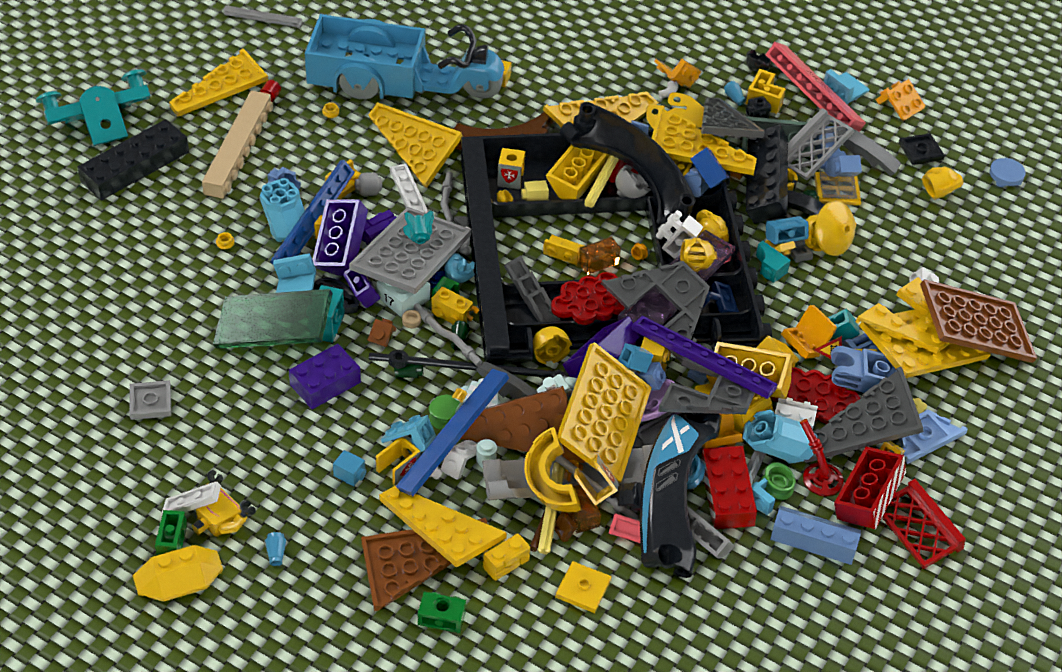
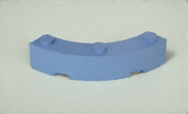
(839, 163)

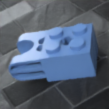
(859, 369)

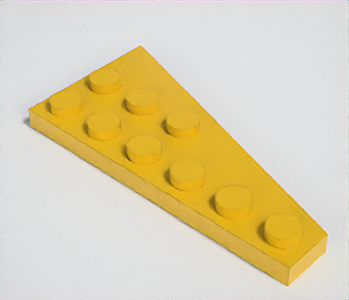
(224, 81)

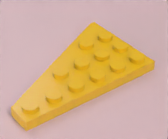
(628, 107)
(416, 140)
(684, 140)

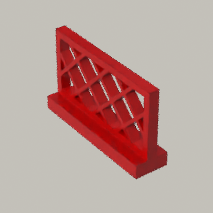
(935, 517)

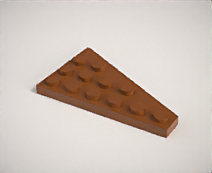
(521, 421)
(399, 563)

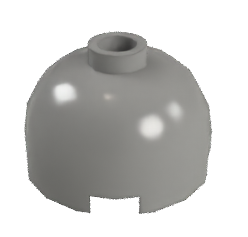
(630, 184)

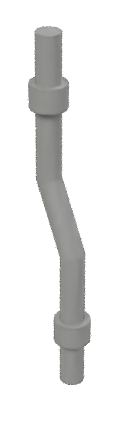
(447, 188)
(466, 350)
(613, 501)

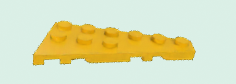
(446, 530)

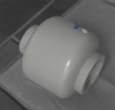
(368, 184)

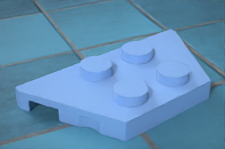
(936, 434)

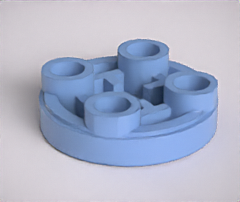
(1007, 172)

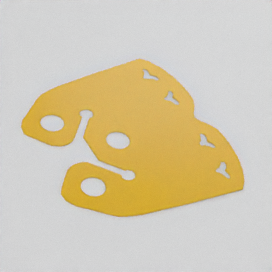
(693, 112)

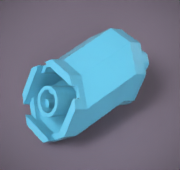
(281, 206)
(778, 437)

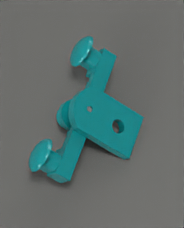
(96, 105)

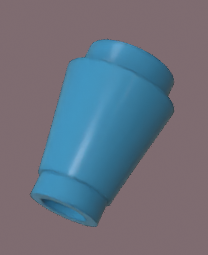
(734, 92)
(275, 547)

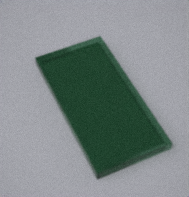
(273, 318)

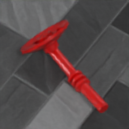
(824, 474)

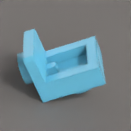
(763, 500)

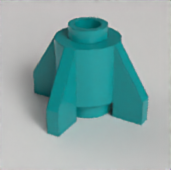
(419, 227)

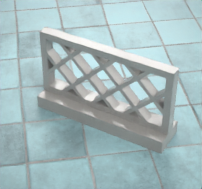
(806, 137)

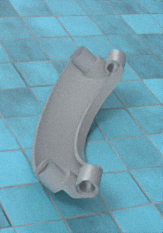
(508, 478)

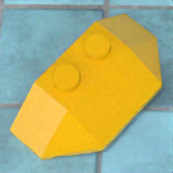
(178, 573)

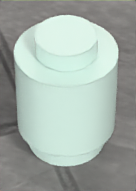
(485, 450)

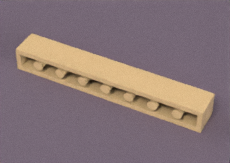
(237, 145)

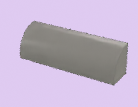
(708, 535)

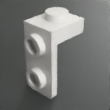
(456, 459)

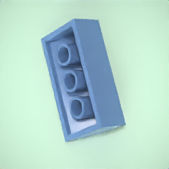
(815, 535)

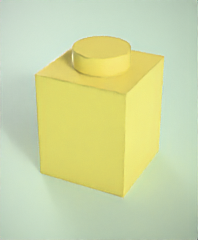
(535, 191)

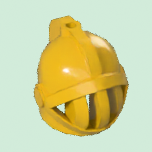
(941, 181)
(713, 224)
(697, 253)

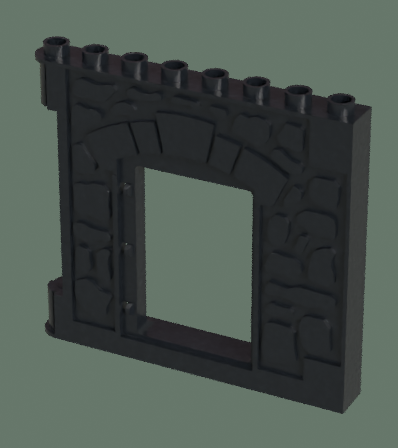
(505, 318)

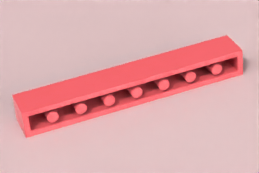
(813, 86)

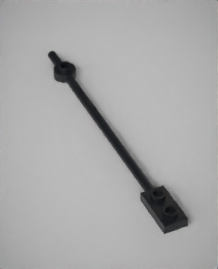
(400, 359)

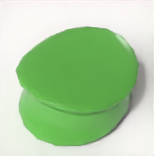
(442, 410)
(780, 481)

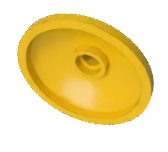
(835, 228)

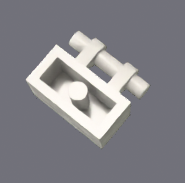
(686, 230)
(796, 410)

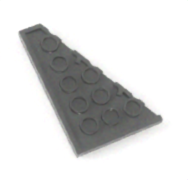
(878, 417)

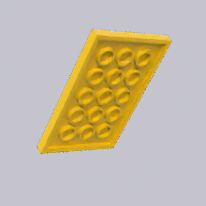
(919, 360)
(604, 411)

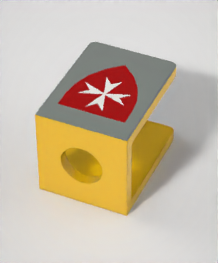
(511, 168)
(392, 453)
(598, 497)

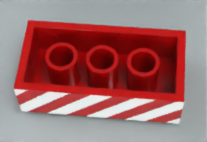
(728, 487)
(870, 487)

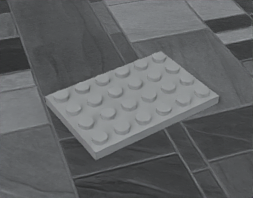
(404, 263)

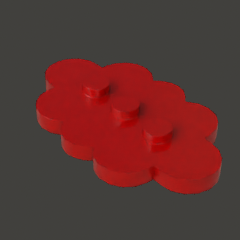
(586, 300)
(819, 391)

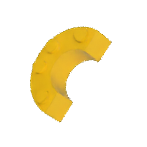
(537, 473)

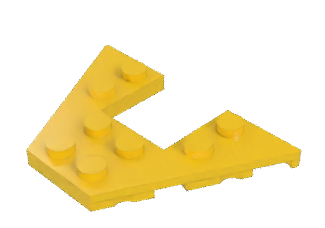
(921, 331)

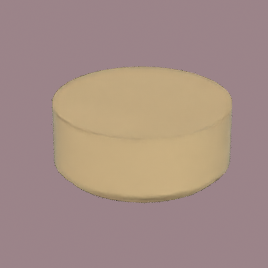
(411, 319)

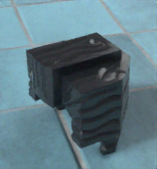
(629, 495)

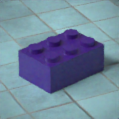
(324, 376)

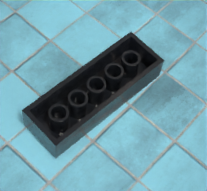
(133, 159)
(769, 185)

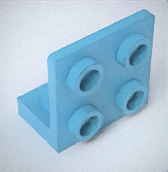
(845, 86)
(295, 273)
(419, 427)

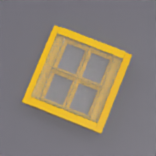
(837, 189)

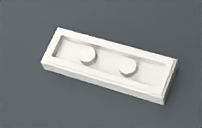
(194, 498)

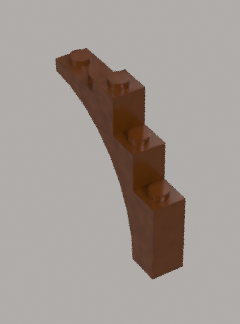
(538, 125)

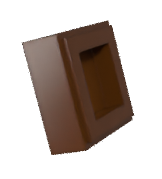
(565, 526)

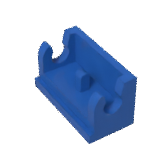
(709, 167)

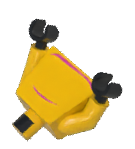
(224, 515)

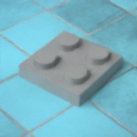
(150, 400)

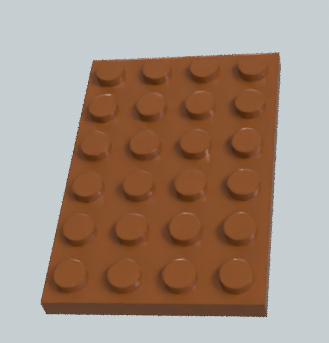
(977, 321)

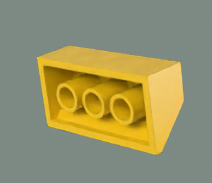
(575, 172)
(767, 363)

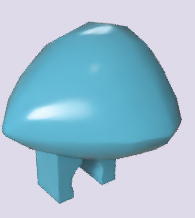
(458, 268)

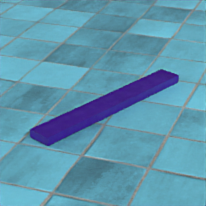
(705, 357)

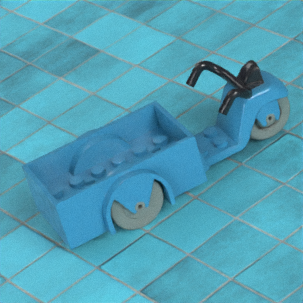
(374, 58)

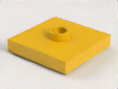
(583, 587)

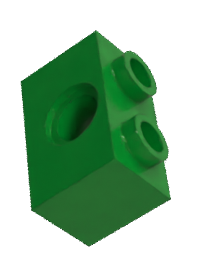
(171, 531)
(447, 620)

